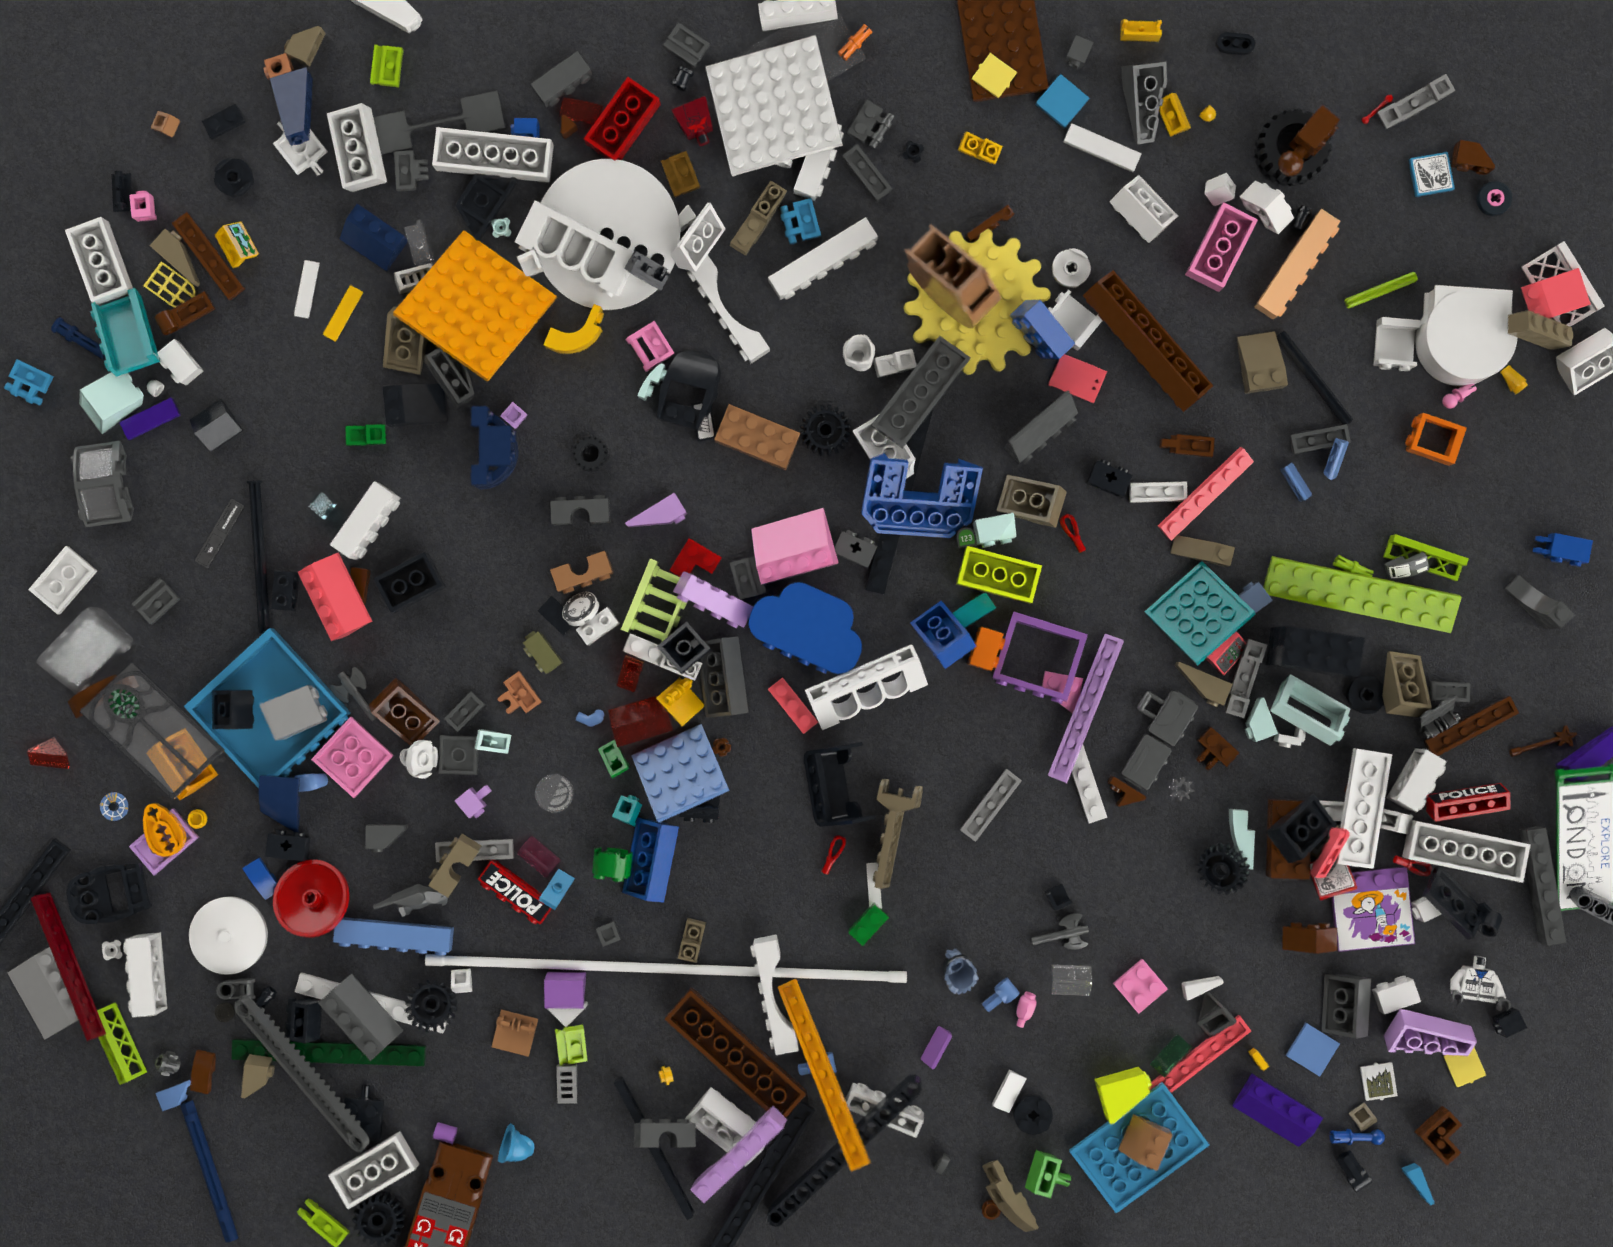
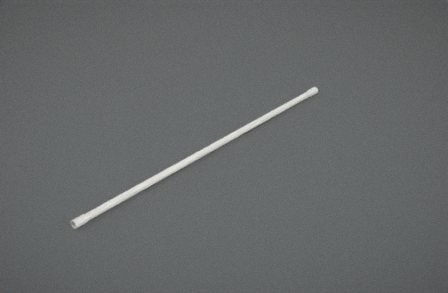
(441, 960)

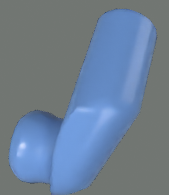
(592, 719)

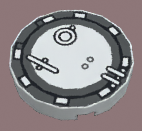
(580, 608)

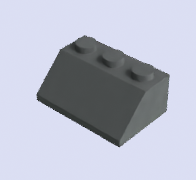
(1346, 1005)

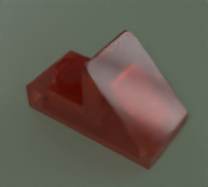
(630, 673)

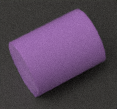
(445, 1132)

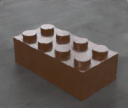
(1275, 862)

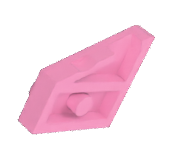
(1057, 683)

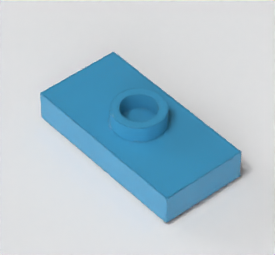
(556, 889)

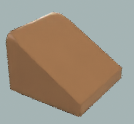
(165, 123)

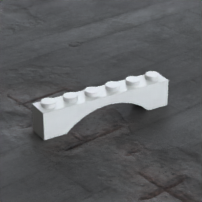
(750, 341)
(783, 1034)

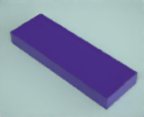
(150, 418)

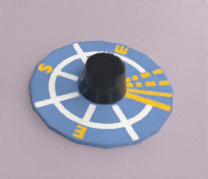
(114, 806)

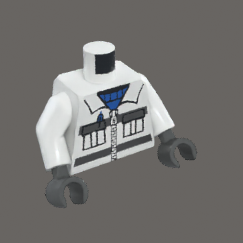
(1477, 984)

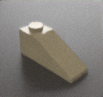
(175, 252)
(1203, 550)
(1208, 686)

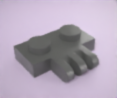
(408, 170)

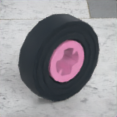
(1497, 189)

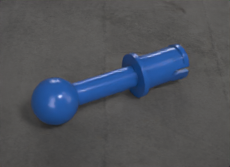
(1375, 1136)

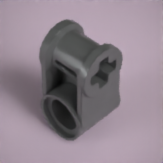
(239, 988)

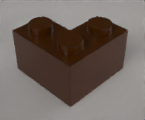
(1310, 939)
(1435, 1134)

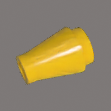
(1513, 379)

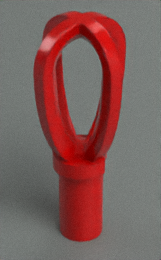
(1075, 538)
(831, 860)
(1407, 863)

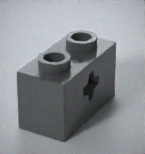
(860, 557)

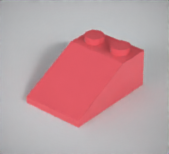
(1556, 294)

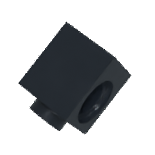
(1508, 1022)

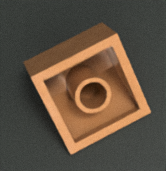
(1145, 1142)

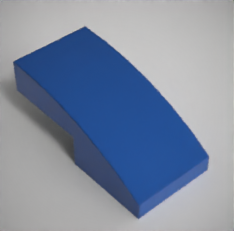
(261, 878)

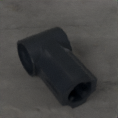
(1356, 1176)

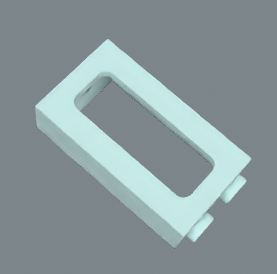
(1318, 702)

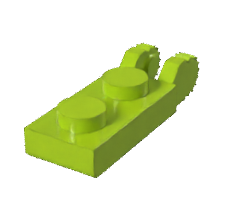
(323, 1223)

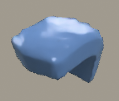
(312, 781)

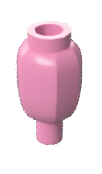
(1025, 1008)

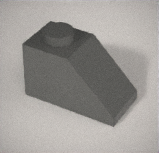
(383, 835)

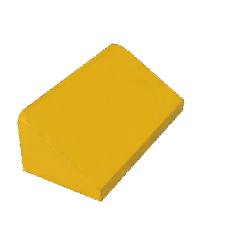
(1173, 115)

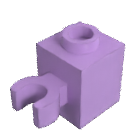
(472, 802)

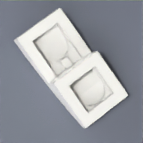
(894, 363)

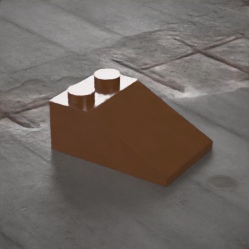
(403, 712)

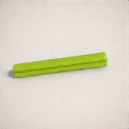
(1381, 290)

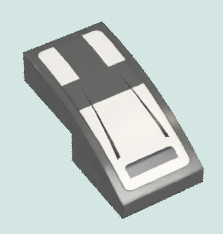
(1402, 568)

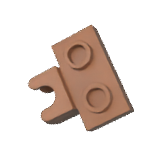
(519, 694)

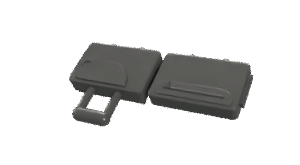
(1166, 729)

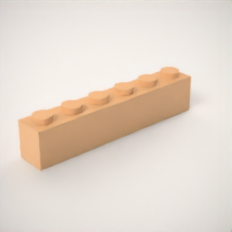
(1297, 264)

